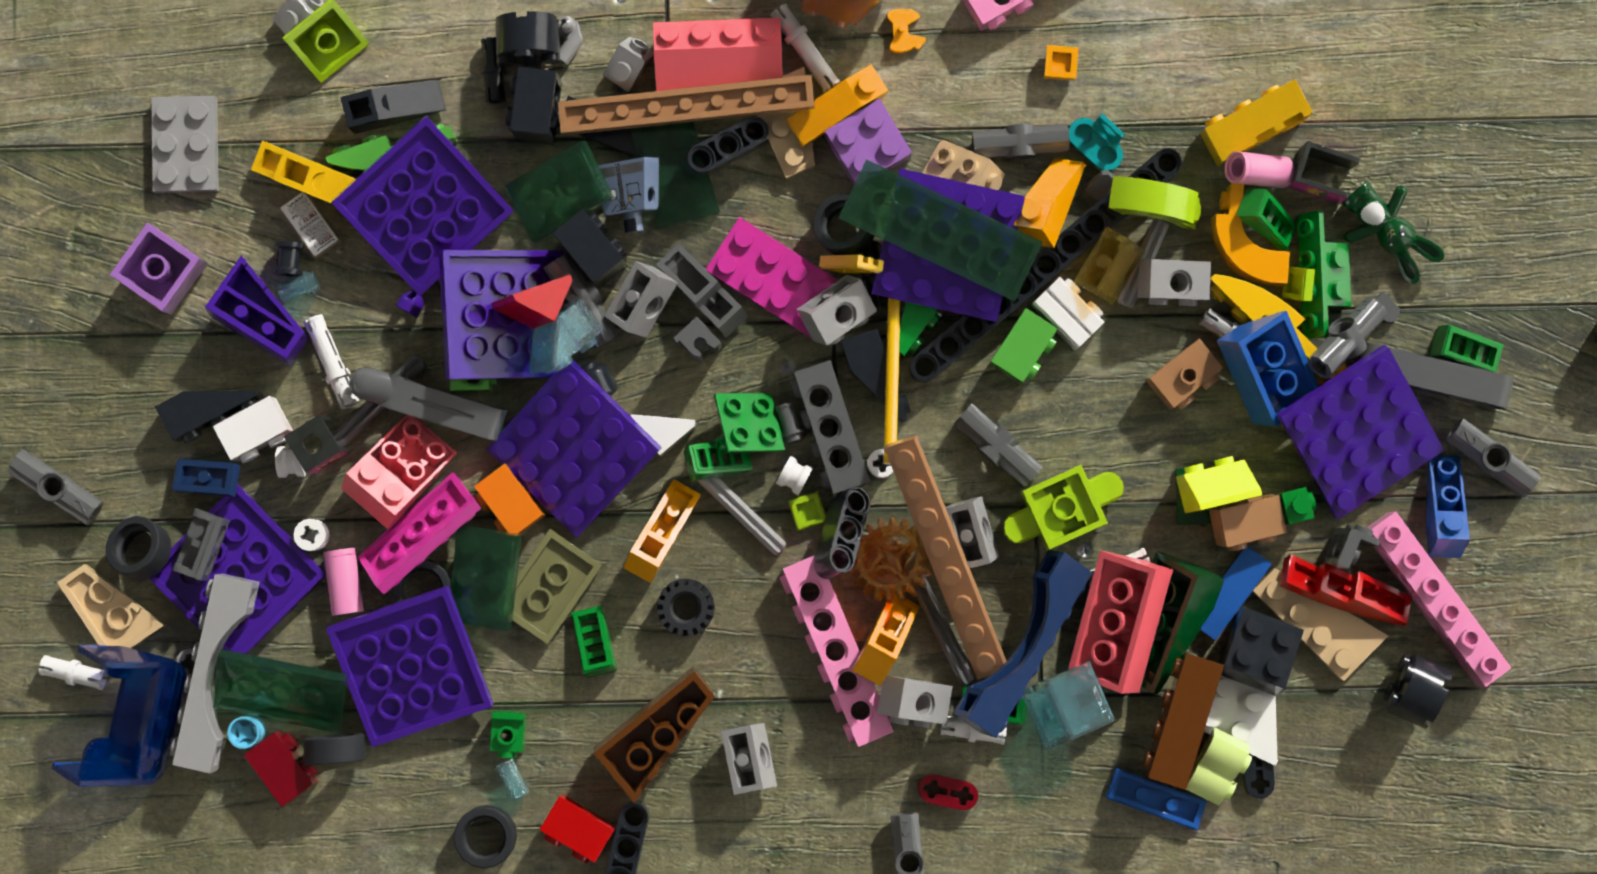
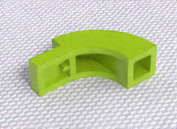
(1155, 200)

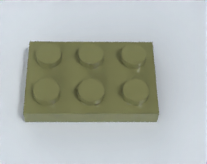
(552, 585)

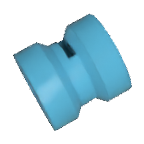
(242, 736)

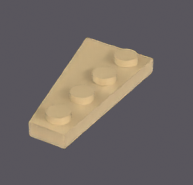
(1330, 633)

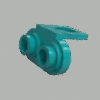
(1097, 141)

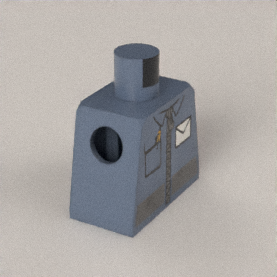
(634, 190)

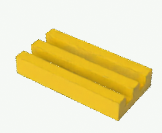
(851, 264)

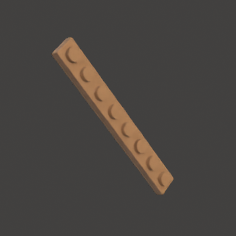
(686, 105)
(945, 555)

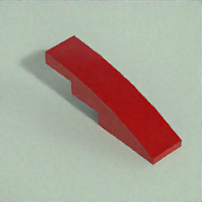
(1346, 592)

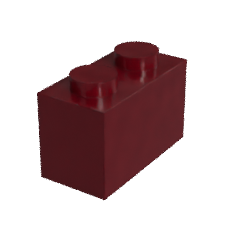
(282, 767)

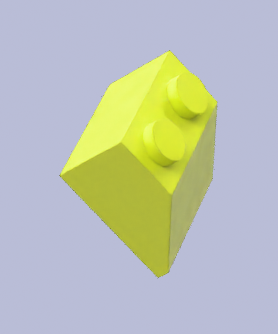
(1216, 485)

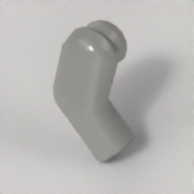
(571, 37)

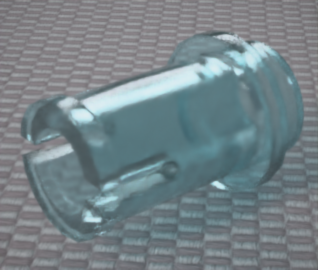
(299, 286)
(512, 779)

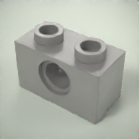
(1191, 275)
(640, 299)
(820, 311)
(973, 531)
(914, 700)
(749, 758)

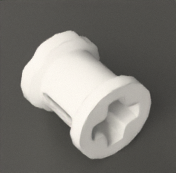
(875, 470)

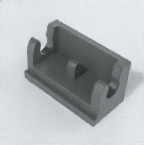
(694, 336)
(201, 545)

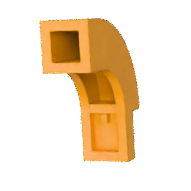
(1238, 251)

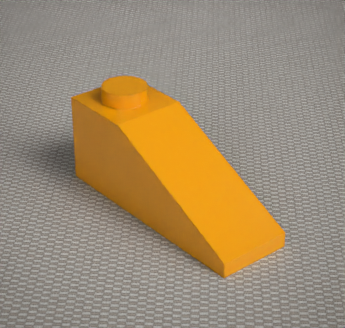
(837, 105)
(1050, 201)
(661, 531)
(885, 640)

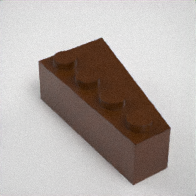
(1182, 721)
(653, 733)

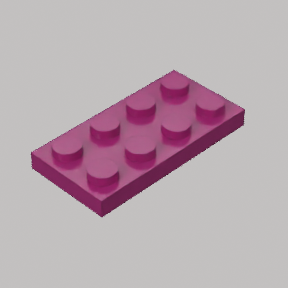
(768, 273)
(418, 533)

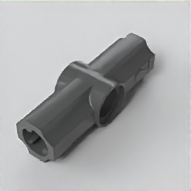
(1021, 141)
(582, 290)
(1347, 337)
(998, 445)
(1508, 470)
(39, 477)
(907, 840)

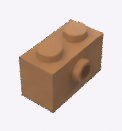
(1184, 375)
(1248, 521)

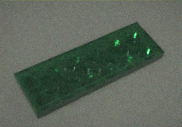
(940, 230)

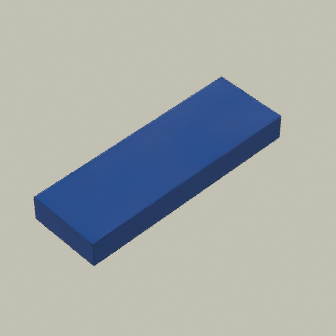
(1238, 583)
(1156, 798)

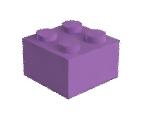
(868, 136)
(158, 269)

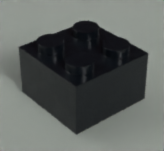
(534, 105)
(590, 248)
(1260, 651)

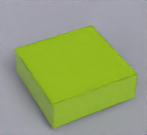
(1299, 284)
(807, 511)

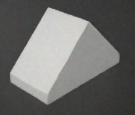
(665, 430)

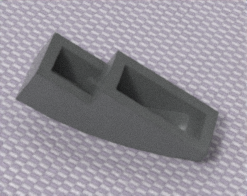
(702, 290)

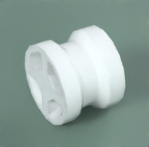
(287, 463)
(794, 475)
(317, 533)

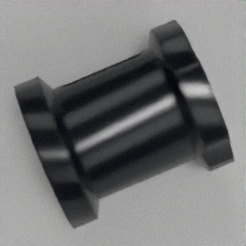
(288, 258)

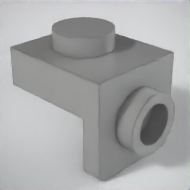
(294, 12)
(628, 63)

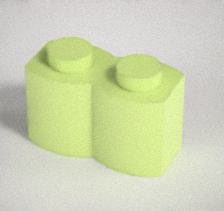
(1218, 766)

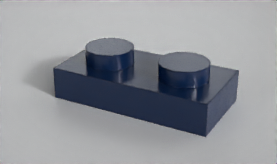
(206, 477)

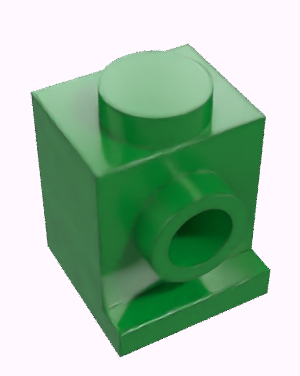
(1297, 505)
(516, 723)

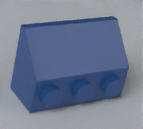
(1267, 366)

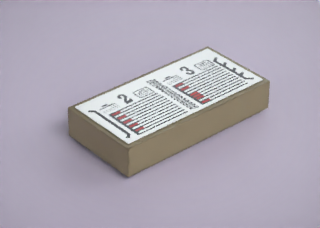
(310, 224)

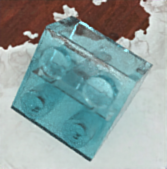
(559, 340)
(1068, 705)

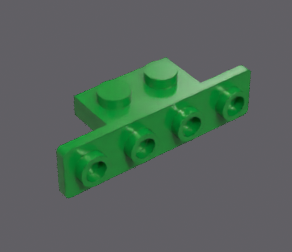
(1331, 275)

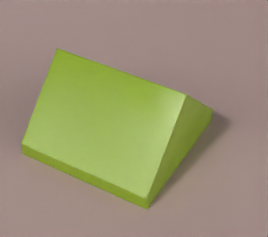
(326, 40)

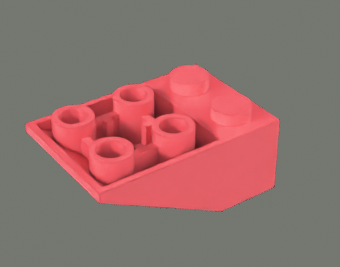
(397, 470)

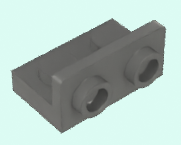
(1344, 547)

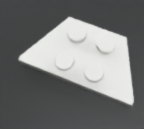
(1246, 716)

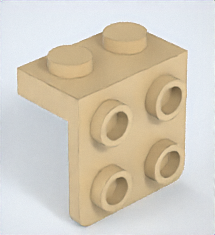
(964, 166)

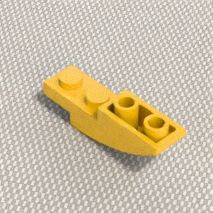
(300, 172)
(1253, 303)

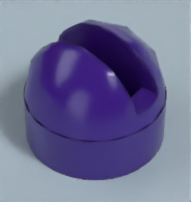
(411, 303)

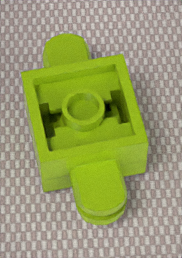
(1063, 507)

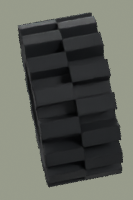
(705, 607)

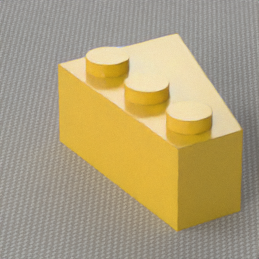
(1256, 121)

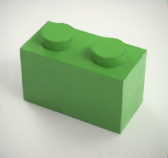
(1024, 346)

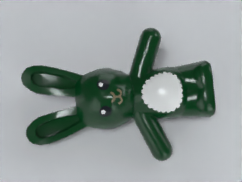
(1393, 232)

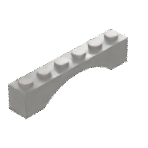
(200, 737)

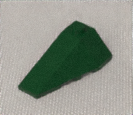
(1185, 610)

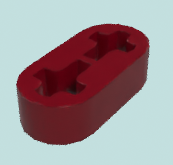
(946, 799)

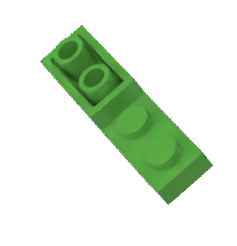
(360, 157)

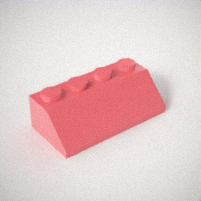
(716, 52)
(1121, 620)

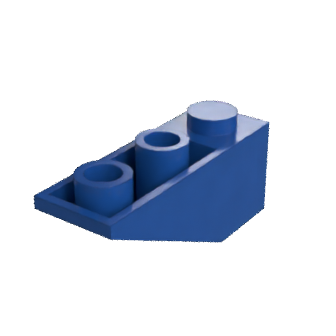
(1446, 508)

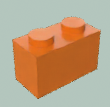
(508, 501)

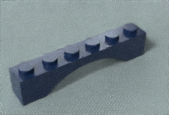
(1056, 589)

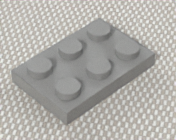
(185, 144)

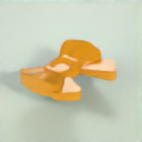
(902, 39)

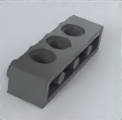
(823, 378)

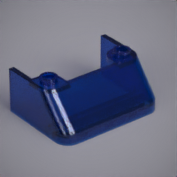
(141, 720)

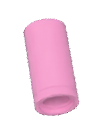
(1259, 169)
(343, 581)

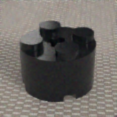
(527, 39)
(1417, 690)

